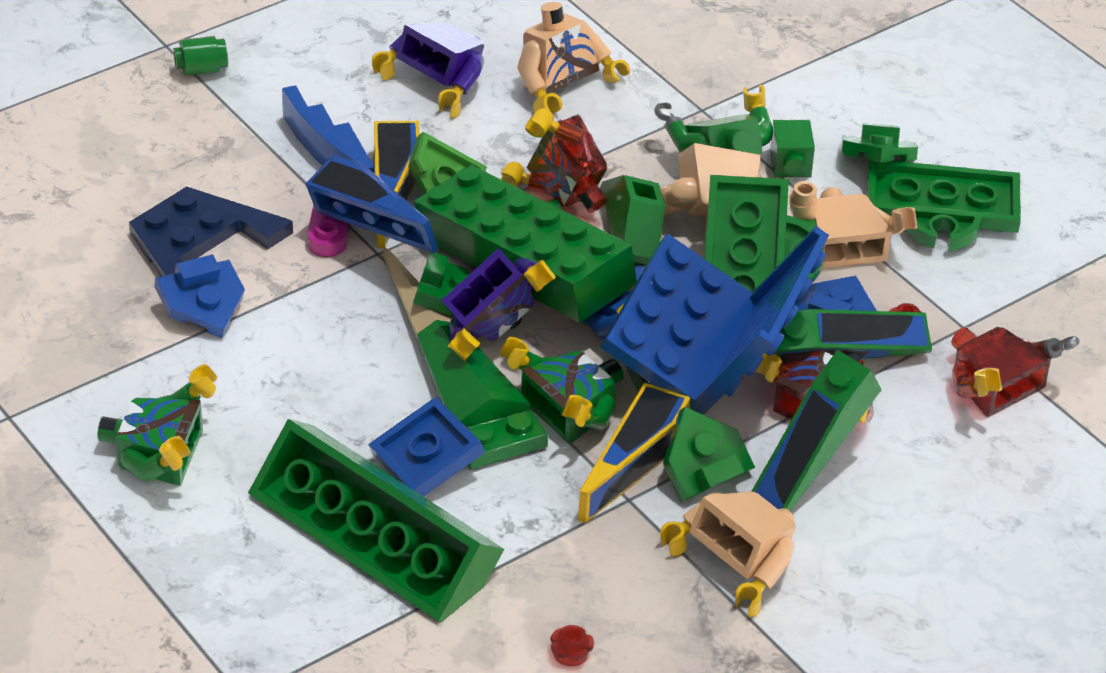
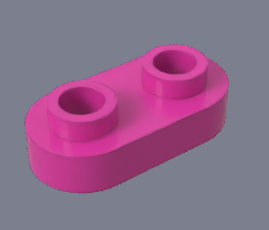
(327, 235)

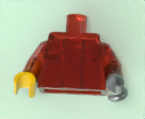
(1002, 367)

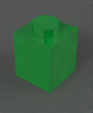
(792, 148)

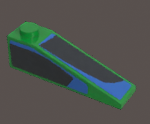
(862, 332)
(817, 429)

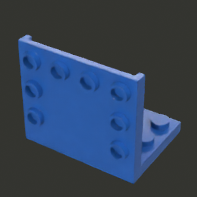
(701, 329)

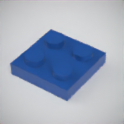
(426, 447)

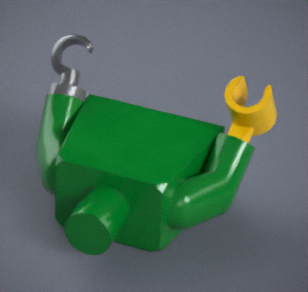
(737, 132)

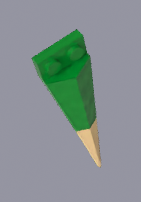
(472, 387)

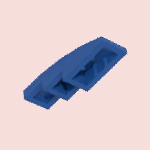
(318, 133)

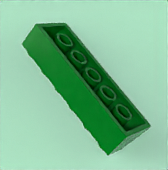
(374, 520)

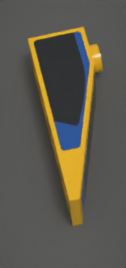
(392, 154)
(633, 449)

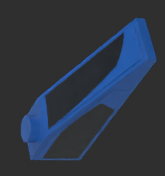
(359, 197)

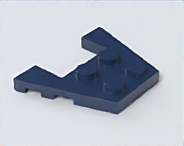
(197, 222)

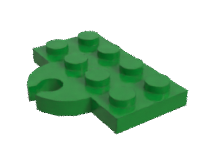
(947, 199)
(751, 227)

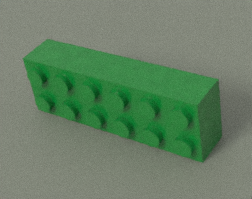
(482, 213)

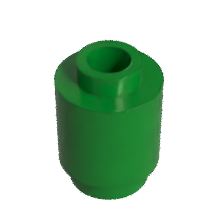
(201, 55)

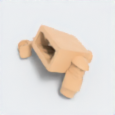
(695, 168)
(854, 226)

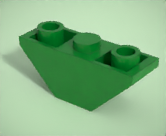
(635, 213)

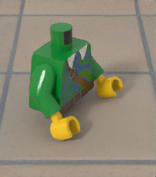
(566, 389)
(161, 432)

